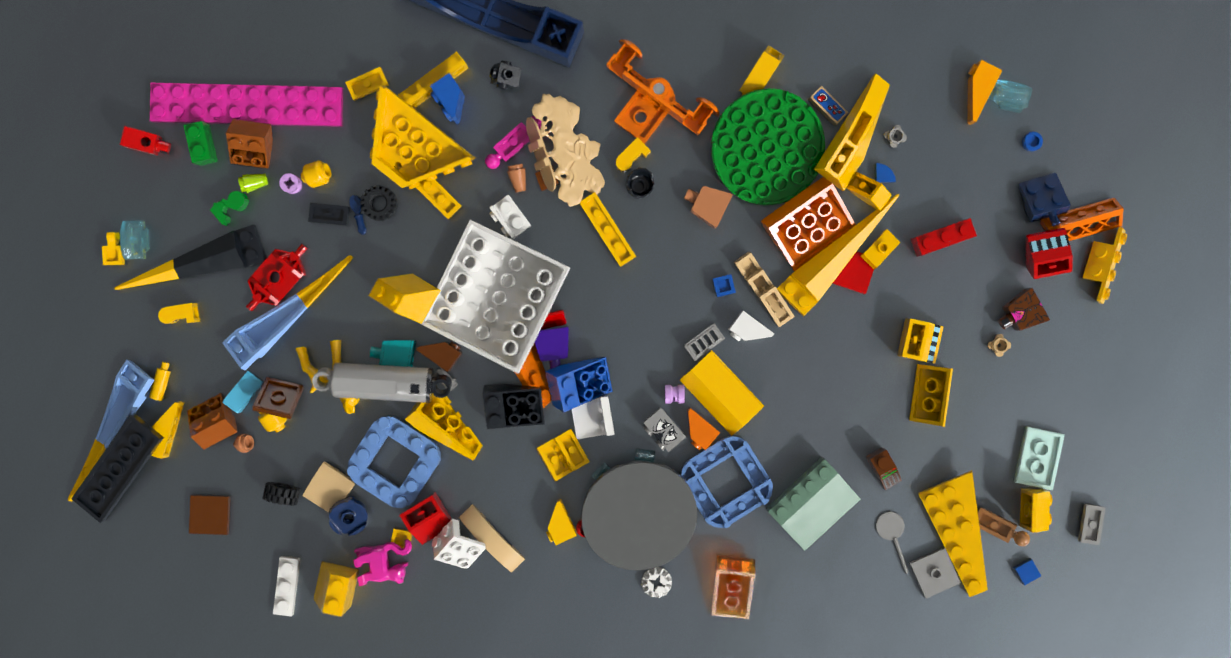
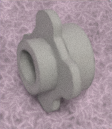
(901, 137)

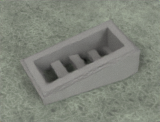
(693, 354)

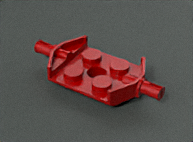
(290, 272)

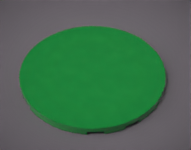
(767, 146)

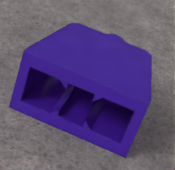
(553, 345)

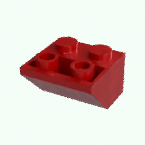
(426, 518)

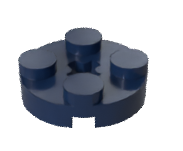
(346, 526)

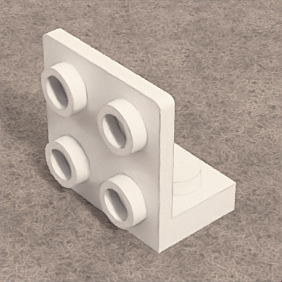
(593, 418)

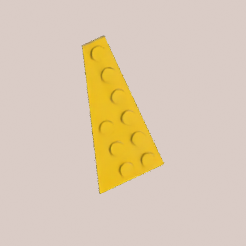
(956, 520)

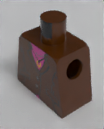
(1023, 311)

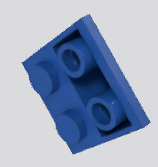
(448, 94)

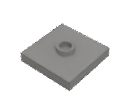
(934, 572)

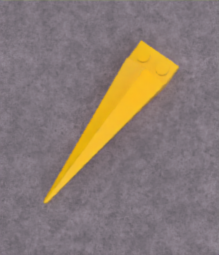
(812, 280)

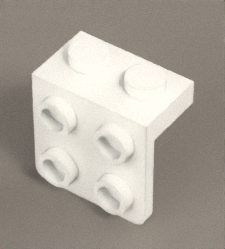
(456, 549)

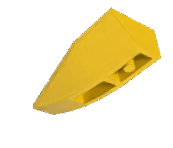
(854, 136)

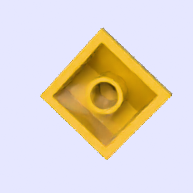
(1035, 509)

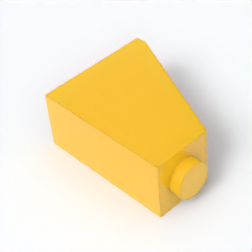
(762, 70)

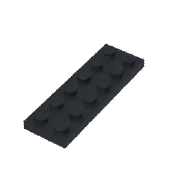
(117, 467)

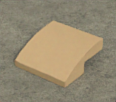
(328, 487)

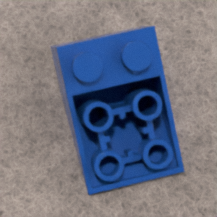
(578, 383)

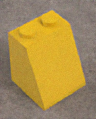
(405, 295)
(335, 588)

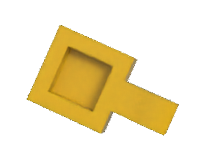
(112, 253)

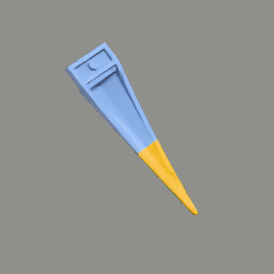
(260, 334)
(125, 399)

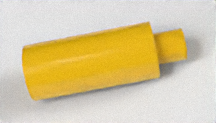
(160, 382)

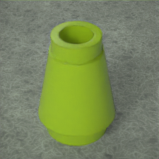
(251, 182)

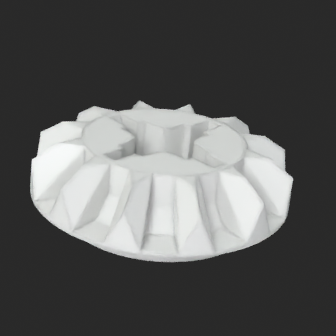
(652, 574)

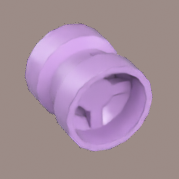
(674, 394)

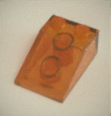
(733, 587)

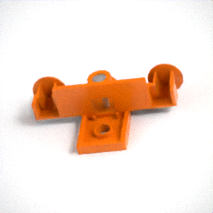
(653, 98)

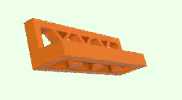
(1085, 216)

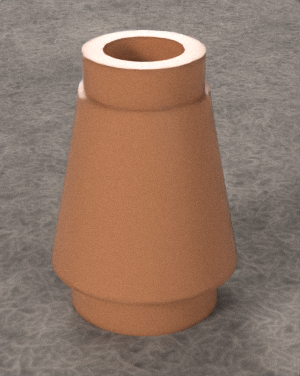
(517, 177)

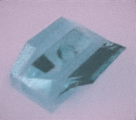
(1011, 95)
(134, 240)

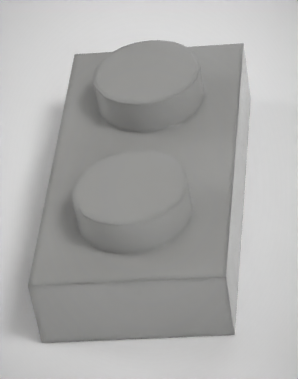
(1091, 524)

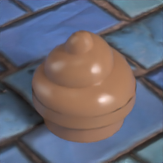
(243, 443)

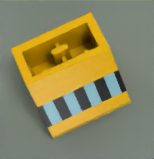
(920, 340)

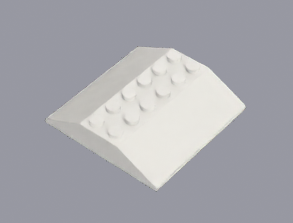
(495, 296)

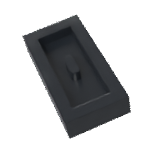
(328, 214)

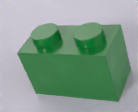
(200, 143)

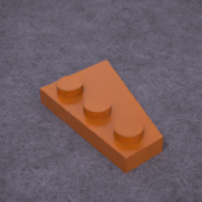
(534, 375)

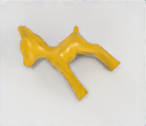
(348, 403)

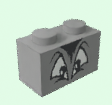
(663, 429)

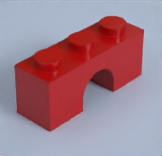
(943, 237)

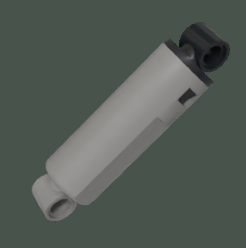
(382, 382)

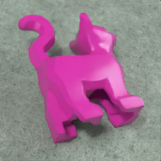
(379, 564)

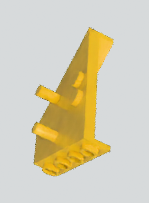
(412, 140)

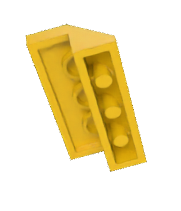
(722, 393)

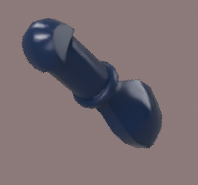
(356, 207)

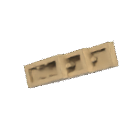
(764, 289)

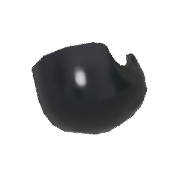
(640, 183)

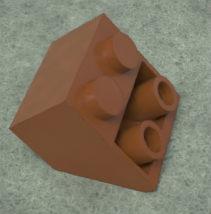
(249, 143)
(211, 422)

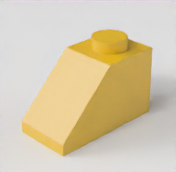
(869, 190)
(560, 525)

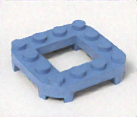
(410, 438)
(739, 506)

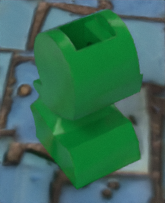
(236, 201)

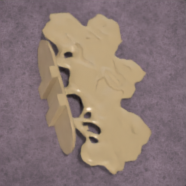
(570, 150)

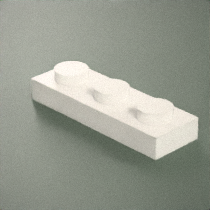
(286, 586)

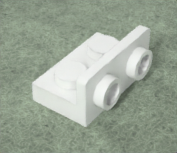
(510, 217)

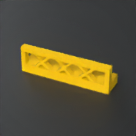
(421, 89)

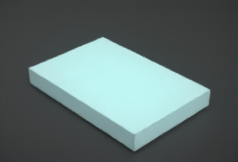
(1038, 458)

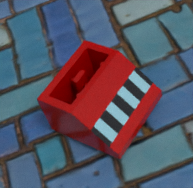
(1048, 253)

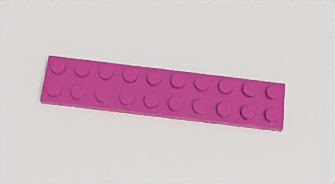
(246, 102)

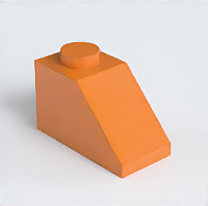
(700, 430)

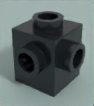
(505, 75)

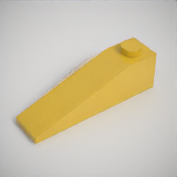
(444, 425)

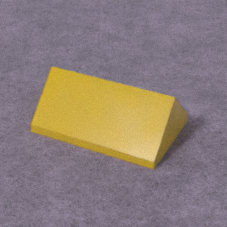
(931, 395)

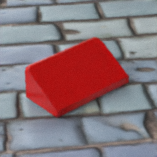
(554, 319)

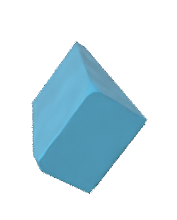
(242, 392)

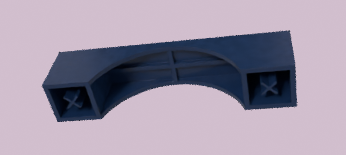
(526, 26)

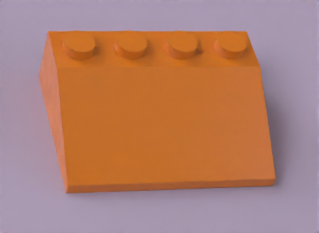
(808, 223)

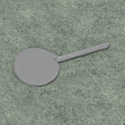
(890, 527)

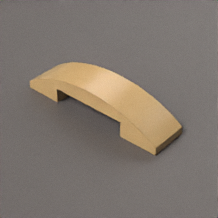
(494, 542)

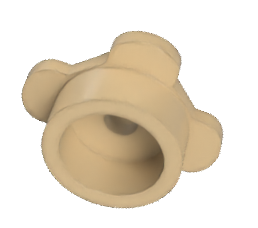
(1005, 345)

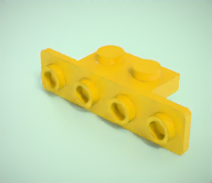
(1102, 263)

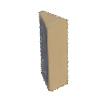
(828, 106)

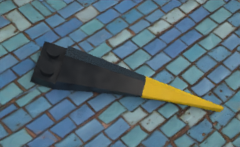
(229, 252)

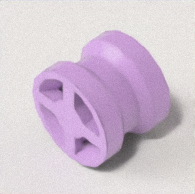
(295, 183)

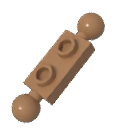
(1001, 527)

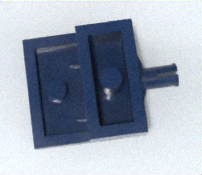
(1044, 198)

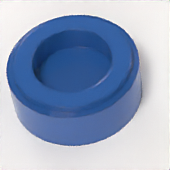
(1032, 141)

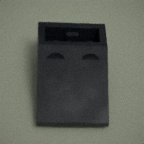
(512, 406)

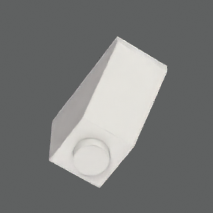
(748, 328)

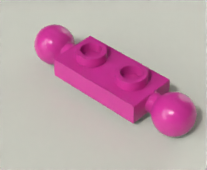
(510, 145)

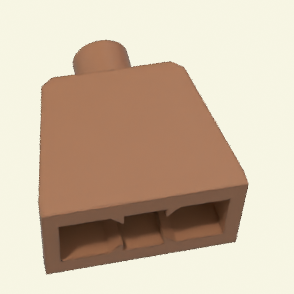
(709, 204)

